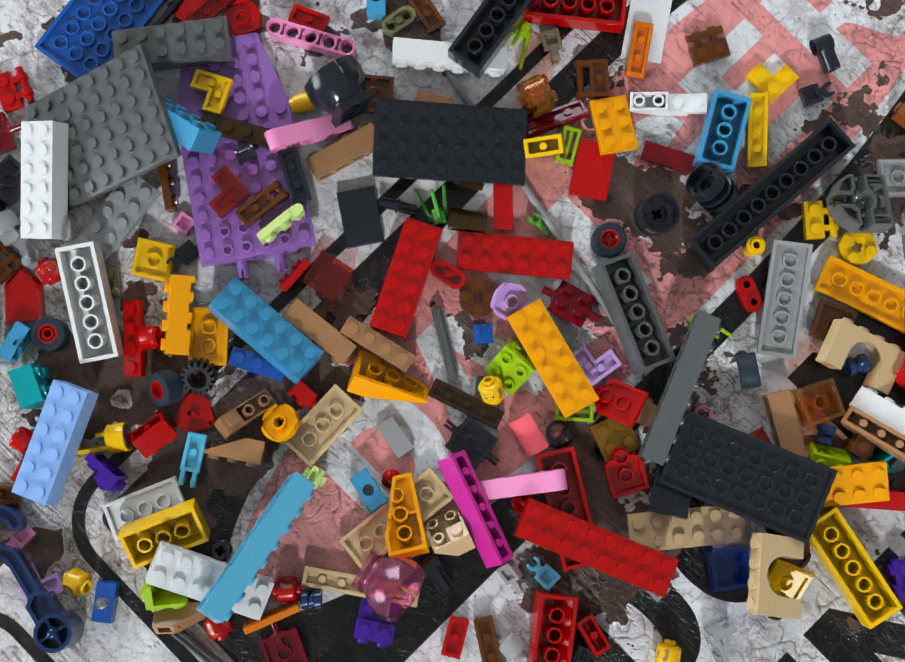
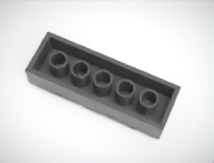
(180, 43)
(633, 313)

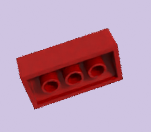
(552, 627)

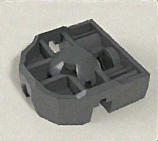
(869, 196)

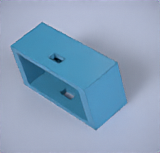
(376, 10)
(10, 348)
(364, 478)

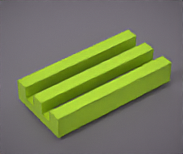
(564, 160)
(590, 419)

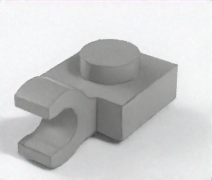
(512, 575)

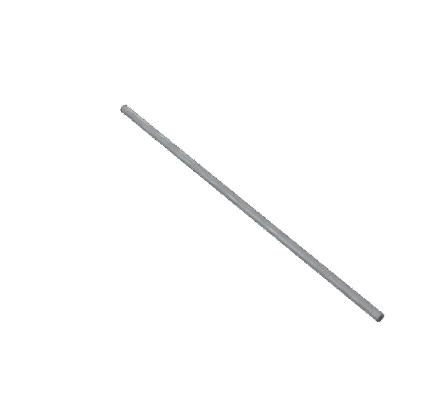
(539, 208)

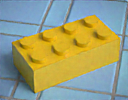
(177, 525)

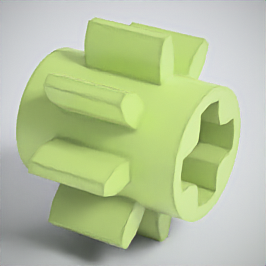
(315, 475)

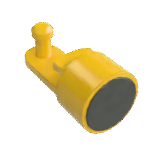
(116, 439)

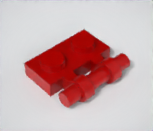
(10, 97)

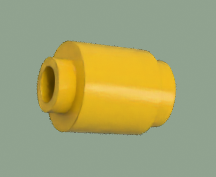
(300, 103)
(751, 251)

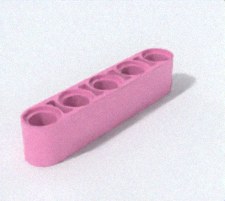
(305, 33)
(305, 133)
(524, 484)

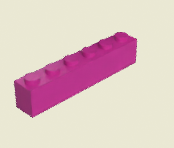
(475, 509)

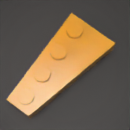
(178, 315)

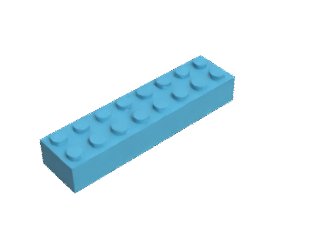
(255, 548)

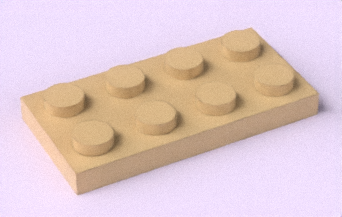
(324, 425)

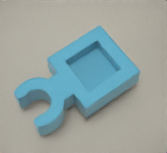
(545, 575)

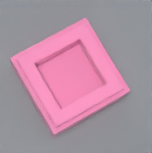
(184, 223)

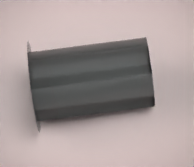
(476, 379)

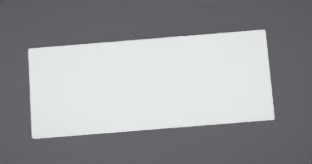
(652, 12)

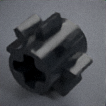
(580, 653)

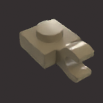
(551, 42)

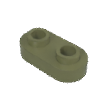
(397, 20)

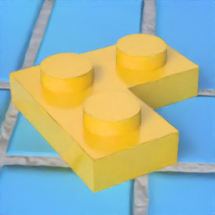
(776, 84)
(217, 90)

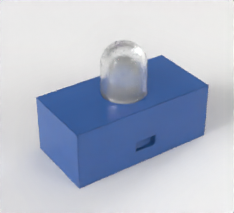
(105, 601)

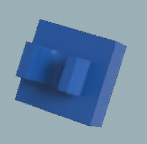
(483, 333)

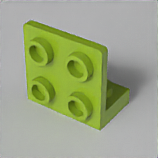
(828, 455)

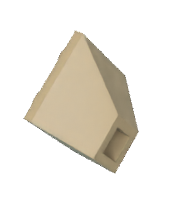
(449, 534)

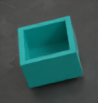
(30, 385)

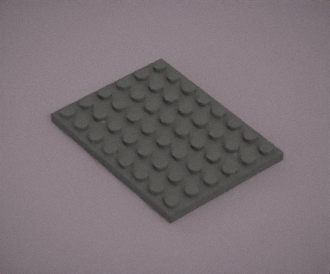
(113, 125)

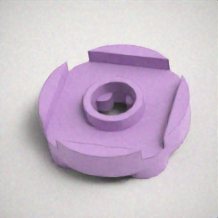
(503, 293)

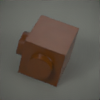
(859, 447)

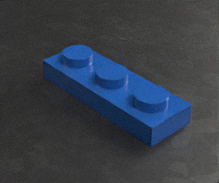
(254, 363)

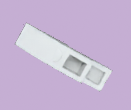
(668, 104)

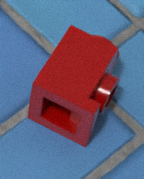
(304, 395)

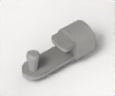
(10, 235)

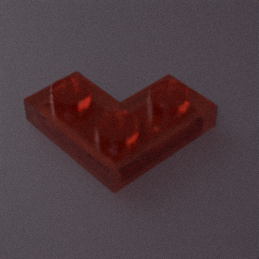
(232, 192)

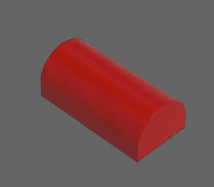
(592, 634)

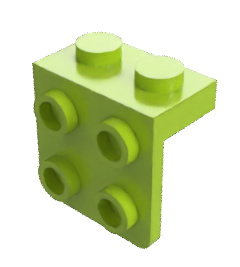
(511, 366)
(158, 598)

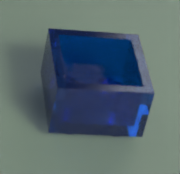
(727, 567)

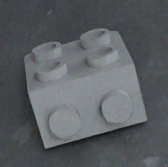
(715, 632)

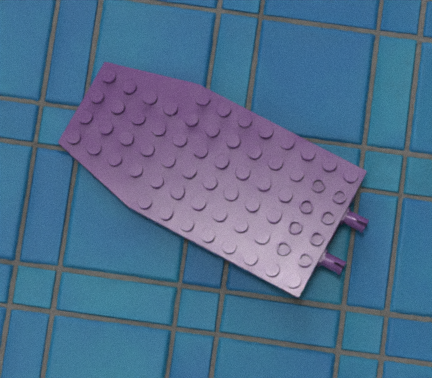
(258, 100)

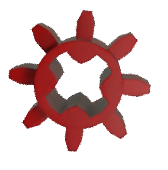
(519, 502)

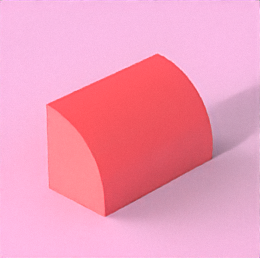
(528, 435)

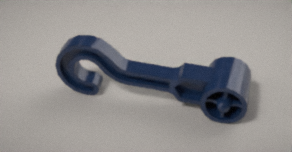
(54, 626)

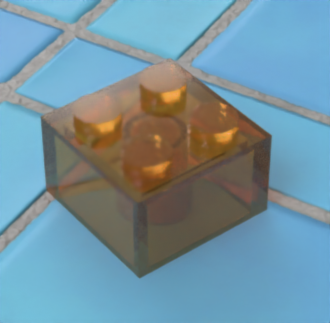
(818, 402)

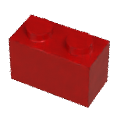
(153, 435)

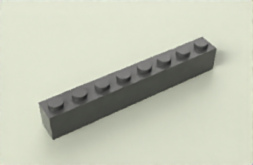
(679, 387)

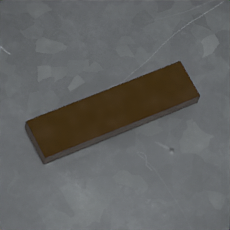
(466, 403)

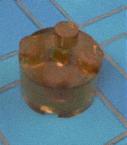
(536, 95)

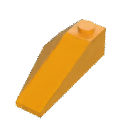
(377, 380)
(405, 526)

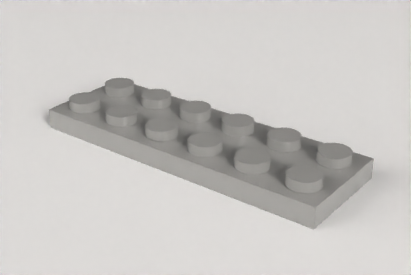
(119, 216)
(784, 299)

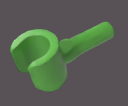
(537, 221)

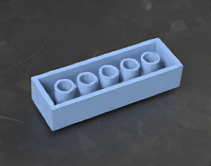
(55, 443)

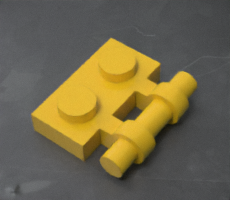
(814, 221)

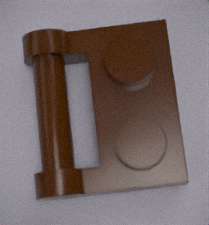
(597, 78)

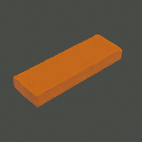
(639, 50)
(272, 616)

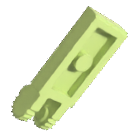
(282, 223)

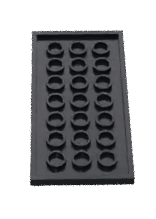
(449, 142)
(748, 476)

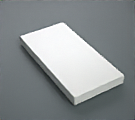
(142, 503)

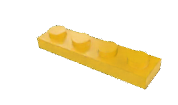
(758, 131)

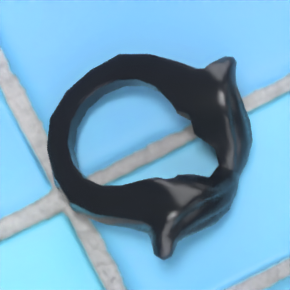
(568, 435)

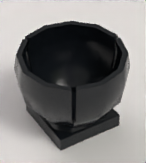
(340, 92)

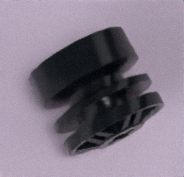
(711, 187)
(666, 210)

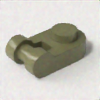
(114, 278)

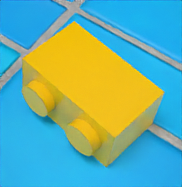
(544, 146)

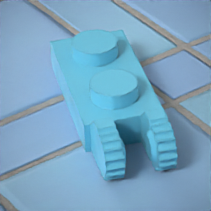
(192, 457)

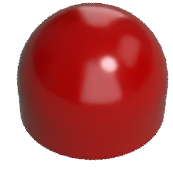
(388, 474)

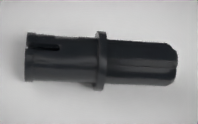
(397, 205)

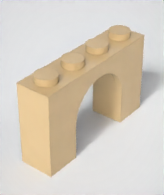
(885, 357)
(761, 597)

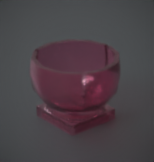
(381, 583)

